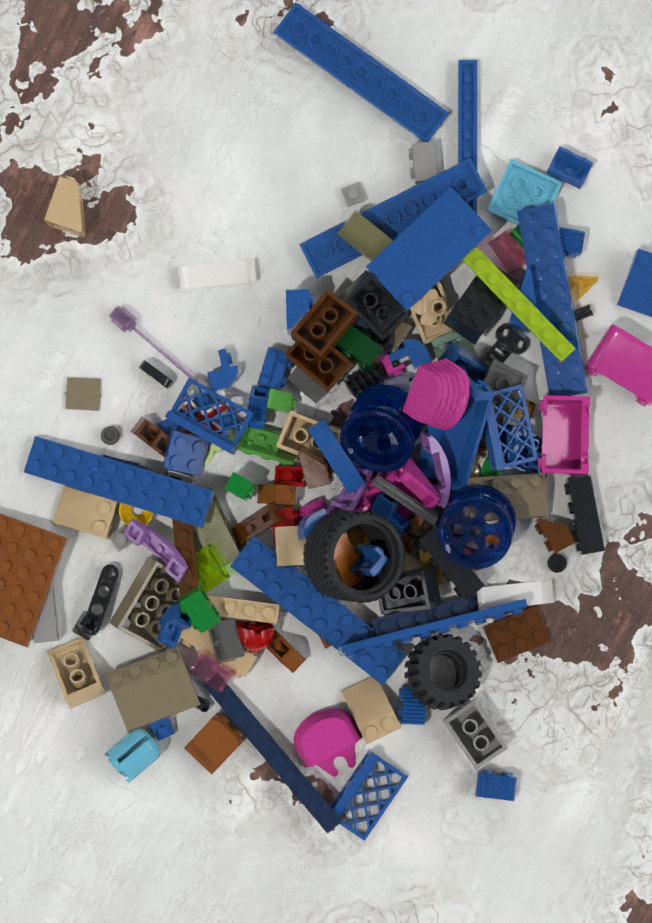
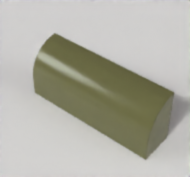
(364, 236)
(219, 534)

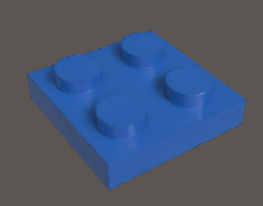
(185, 453)

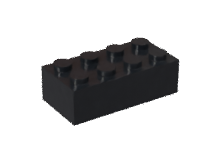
(475, 310)

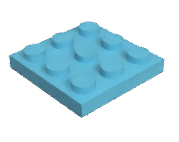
(522, 189)

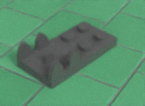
(500, 377)

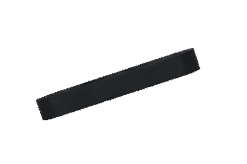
(103, 601)

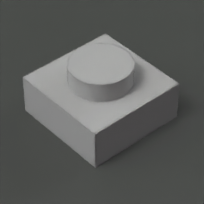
(353, 194)
(119, 539)

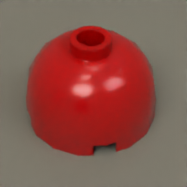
(255, 636)

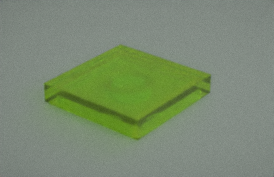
(210, 568)

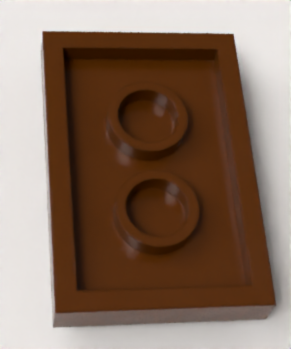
(516, 634)

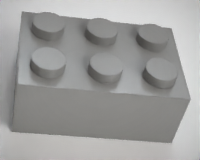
(475, 734)

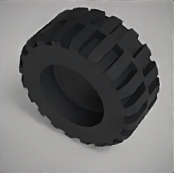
(466, 672)

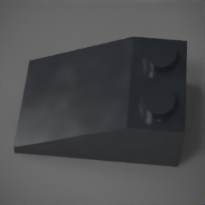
(374, 305)
(413, 592)

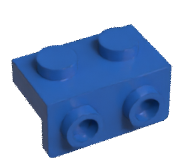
(569, 167)
(370, 561)

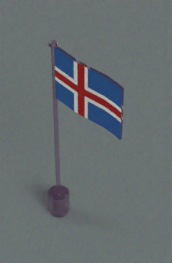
(127, 322)

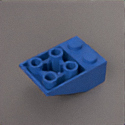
(529, 467)

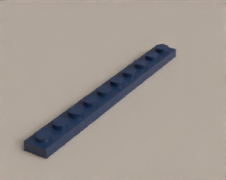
(276, 757)

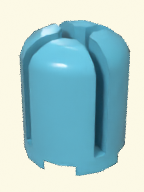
(133, 753)

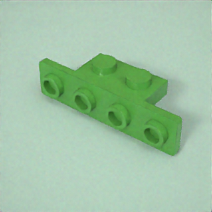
(264, 445)

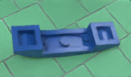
(336, 456)

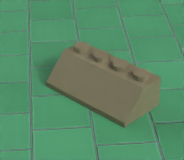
(524, 491)

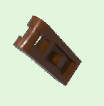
(256, 524)

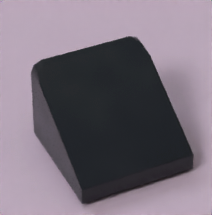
(79, 624)

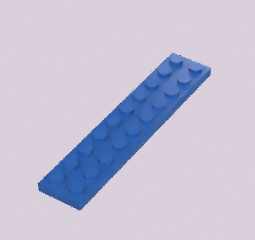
(361, 73)
(393, 215)
(553, 295)
(119, 482)
(315, 610)

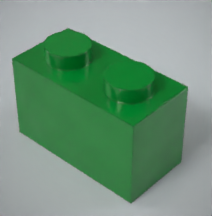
(240, 487)
(199, 609)

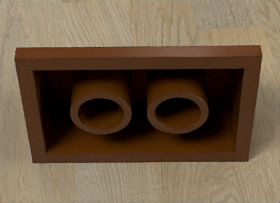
(324, 373)

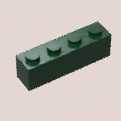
(361, 349)

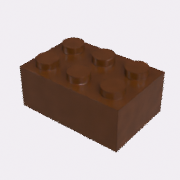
(324, 325)

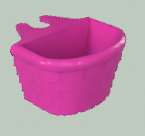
(438, 394)
(325, 737)

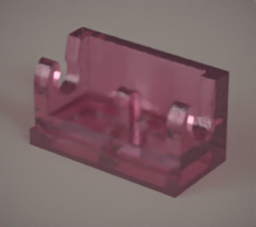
(508, 252)
(210, 673)

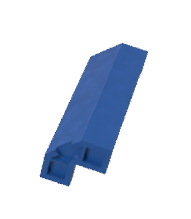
(461, 440)

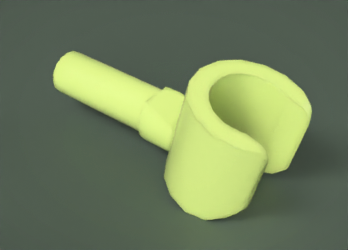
(213, 448)

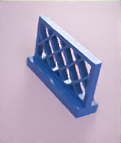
(203, 431)
(492, 435)
(355, 782)

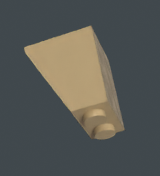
(66, 207)

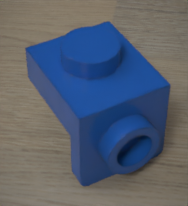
(162, 728)

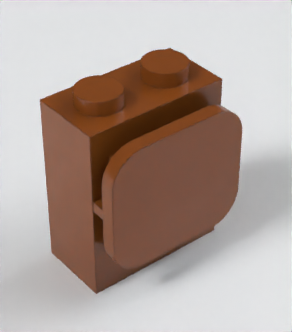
(214, 743)

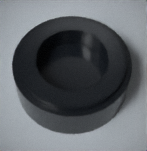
(556, 563)

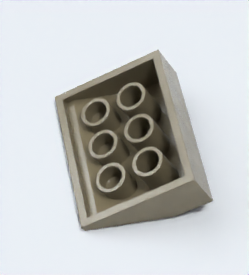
(146, 603)
(153, 689)

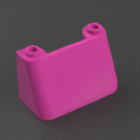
(625, 362)
(565, 435)
(407, 479)

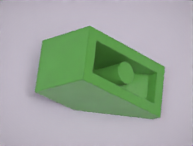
(280, 401)

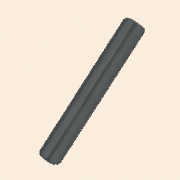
(405, 500)

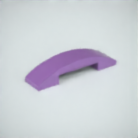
(441, 467)
(349, 501)
(159, 546)

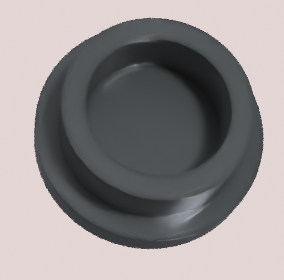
(110, 435)

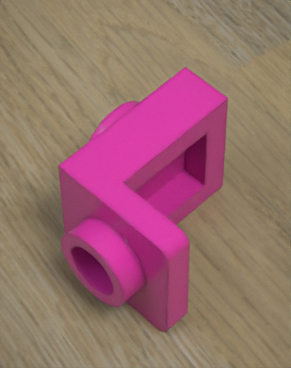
(387, 366)
(311, 507)

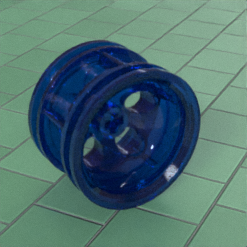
(384, 409)
(484, 500)

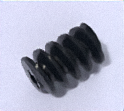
(363, 380)

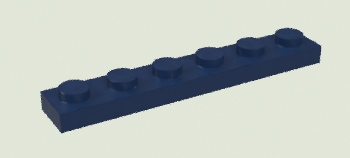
(410, 619)

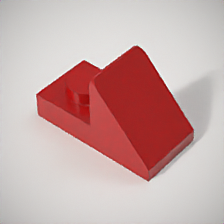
(289, 476)

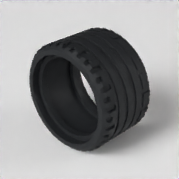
(321, 547)

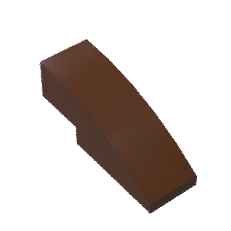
(151, 435)

